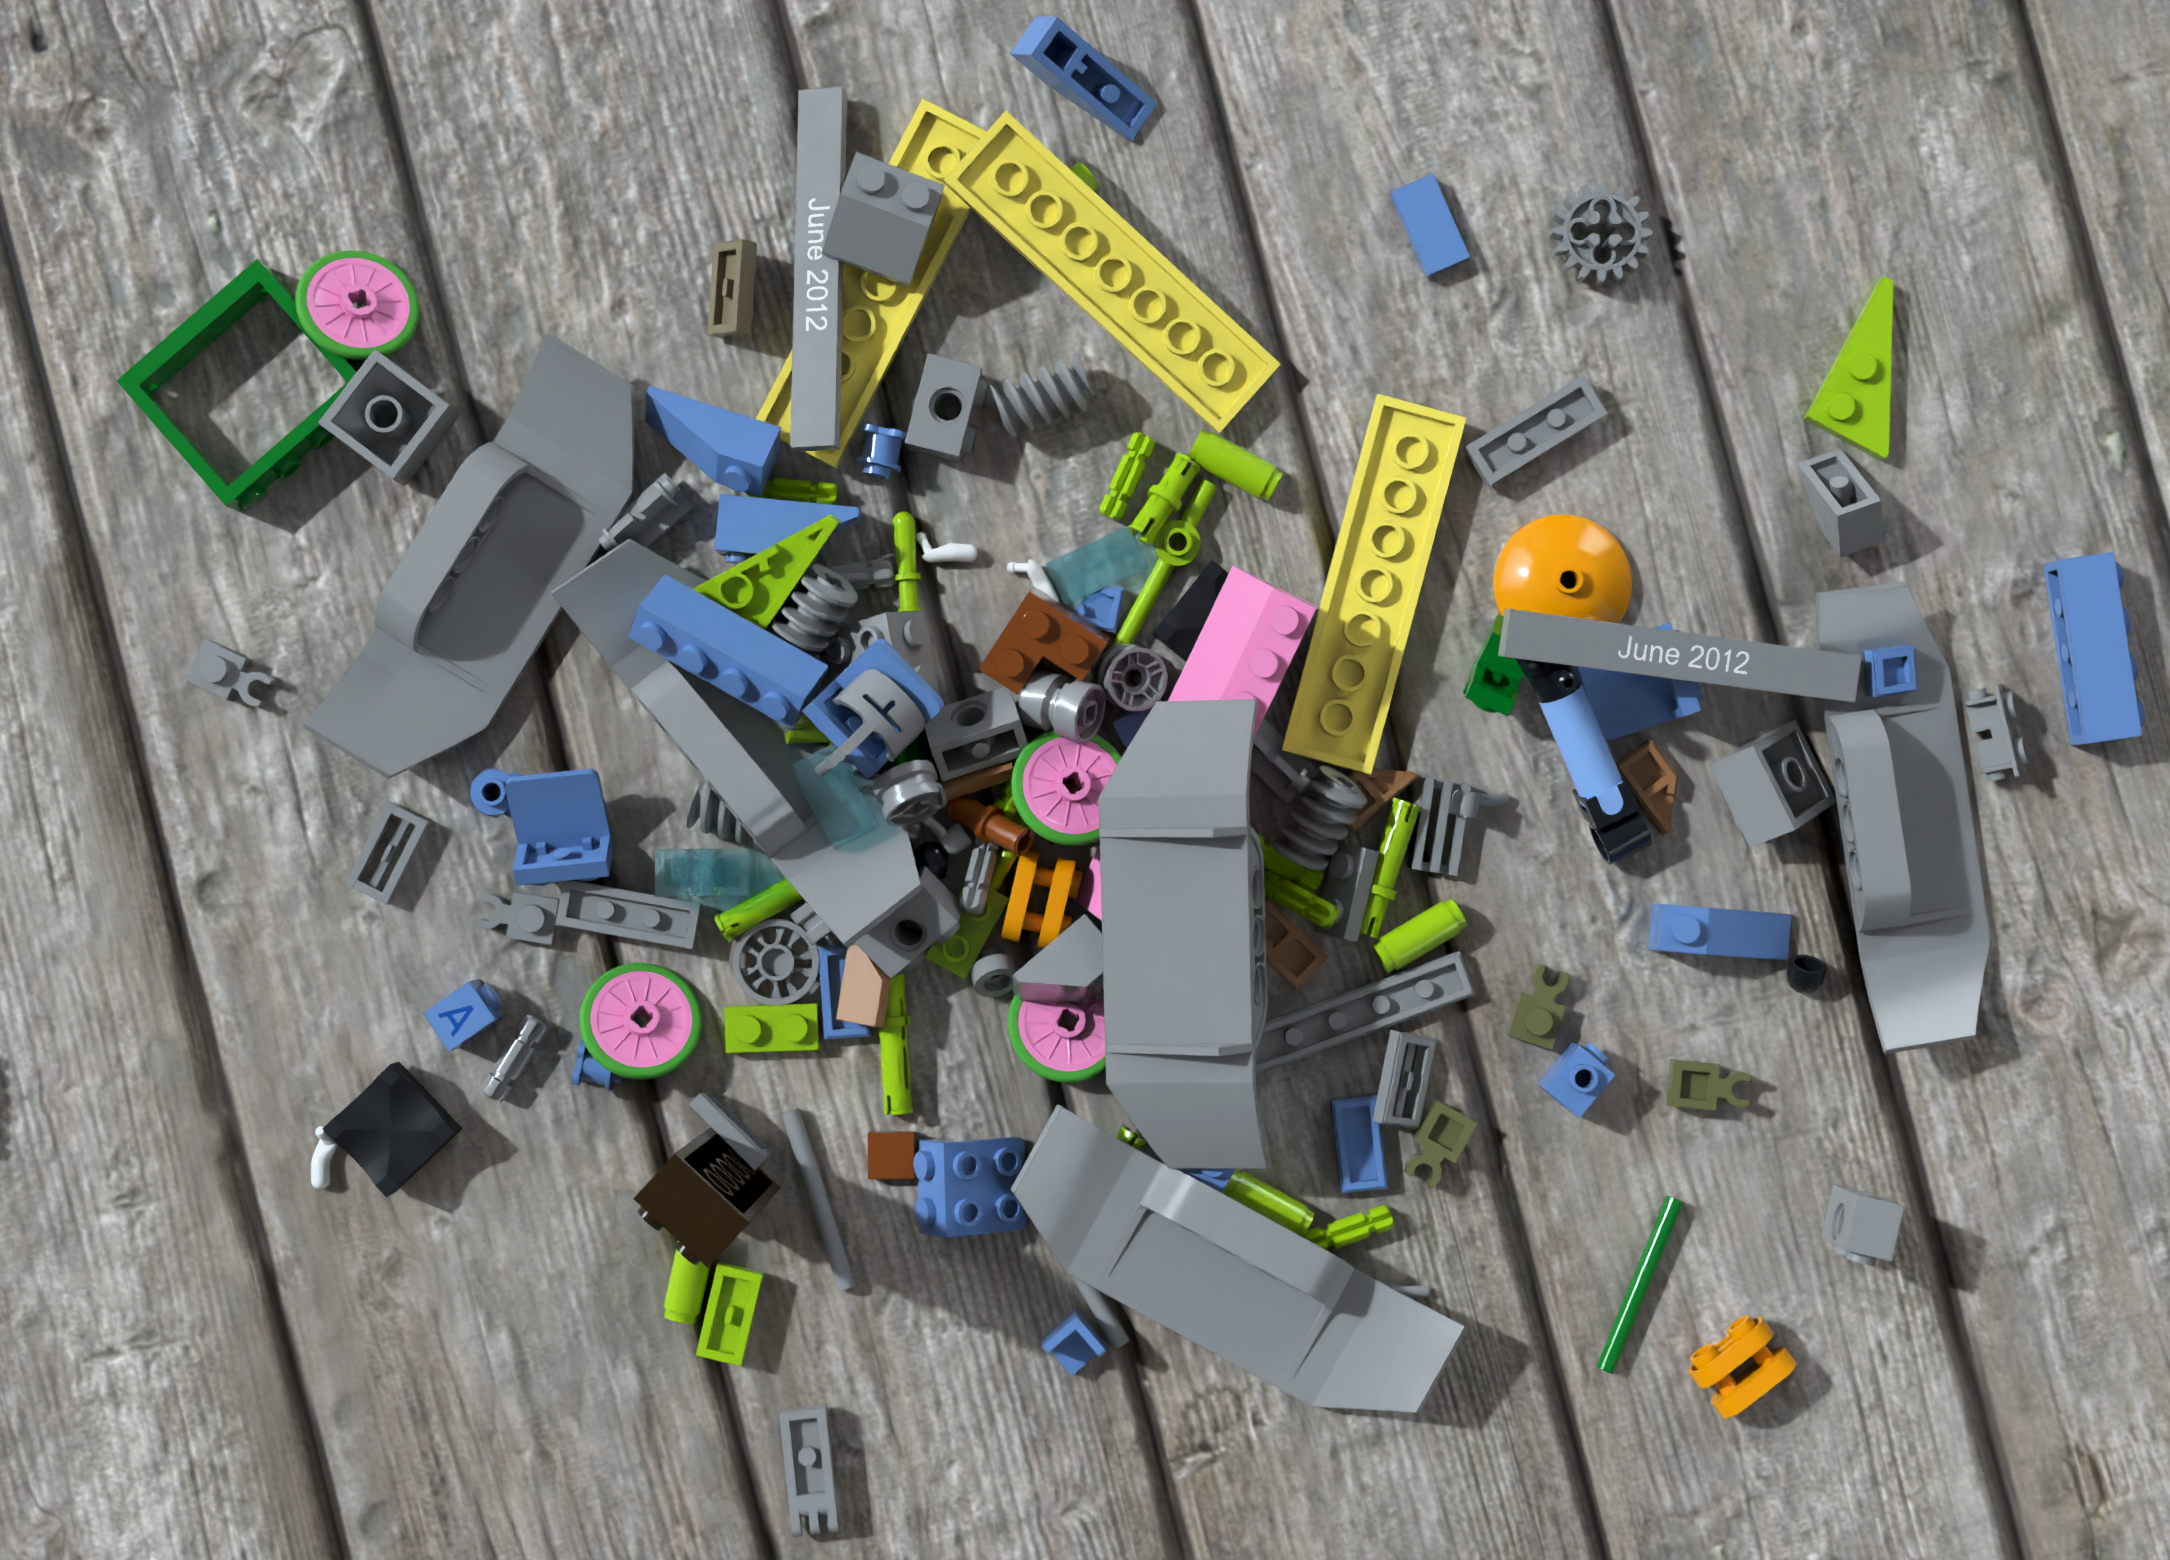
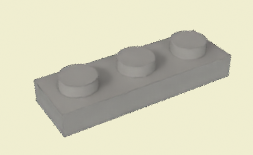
(1535, 431)
(629, 914)

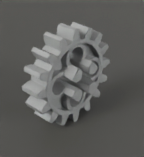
(1620, 215)

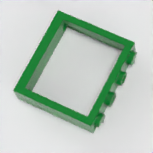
(188, 342)

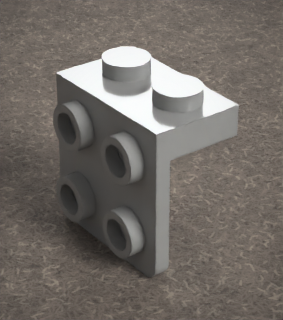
(902, 630)

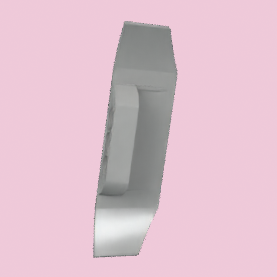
(481, 571)
(742, 754)
(1906, 827)
(1185, 935)
(1228, 1275)

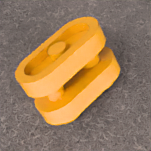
(1063, 883)
(1745, 1340)

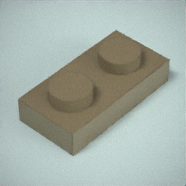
(732, 288)

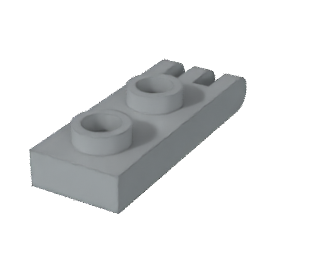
(809, 1468)

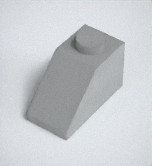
(1842, 502)

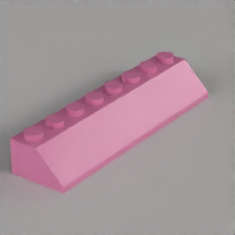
(1236, 657)

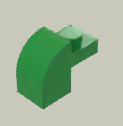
(1493, 678)

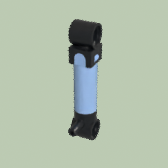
(1600, 790)

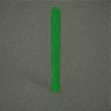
(1639, 1284)

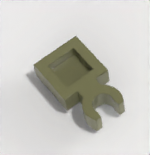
(1536, 1016)
(1698, 1085)
(1443, 1136)

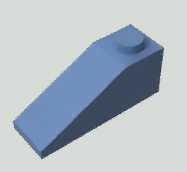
(1083, 75)
(719, 442)
(756, 523)
(1719, 932)

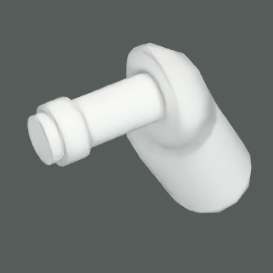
(950, 552)
(1036, 575)
(321, 1160)

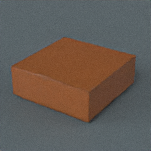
(891, 1154)

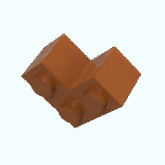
(1040, 630)

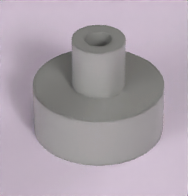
(993, 973)

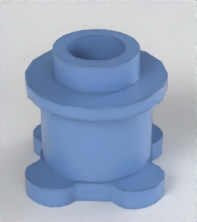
(881, 451)
(481, 792)
(590, 1070)

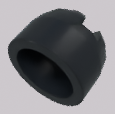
(933, 857)
(1805, 973)

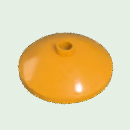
(1539, 553)

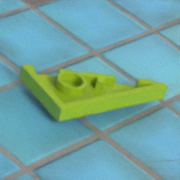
(1858, 386)
(766, 580)

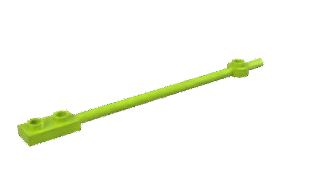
(965, 945)

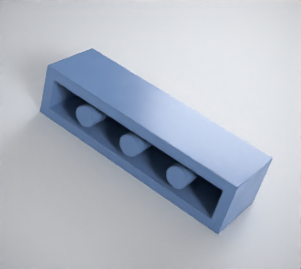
(2093, 648)
(727, 651)

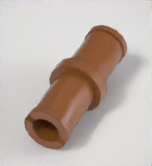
(990, 824)

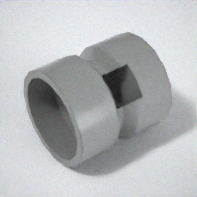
(1056, 704)

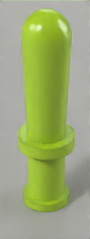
(905, 551)

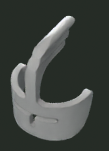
(881, 691)

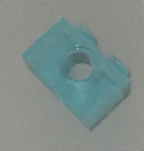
(704, 872)

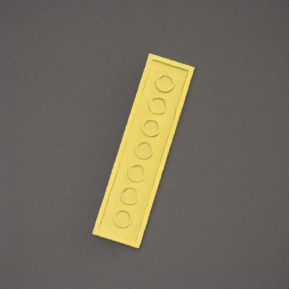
(1111, 272)
(878, 309)
(1373, 584)

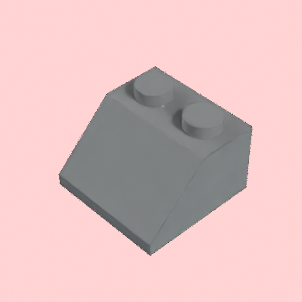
(882, 219)
(389, 418)
(1772, 784)
(1065, 969)

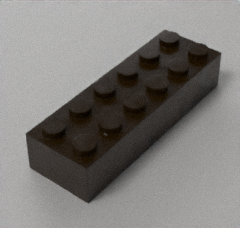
(705, 1197)

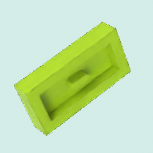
(772, 1028)
(730, 1313)

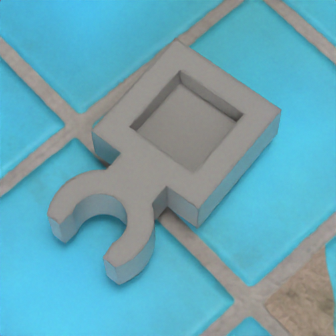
(225, 672)
(528, 916)

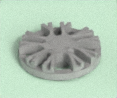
(775, 962)

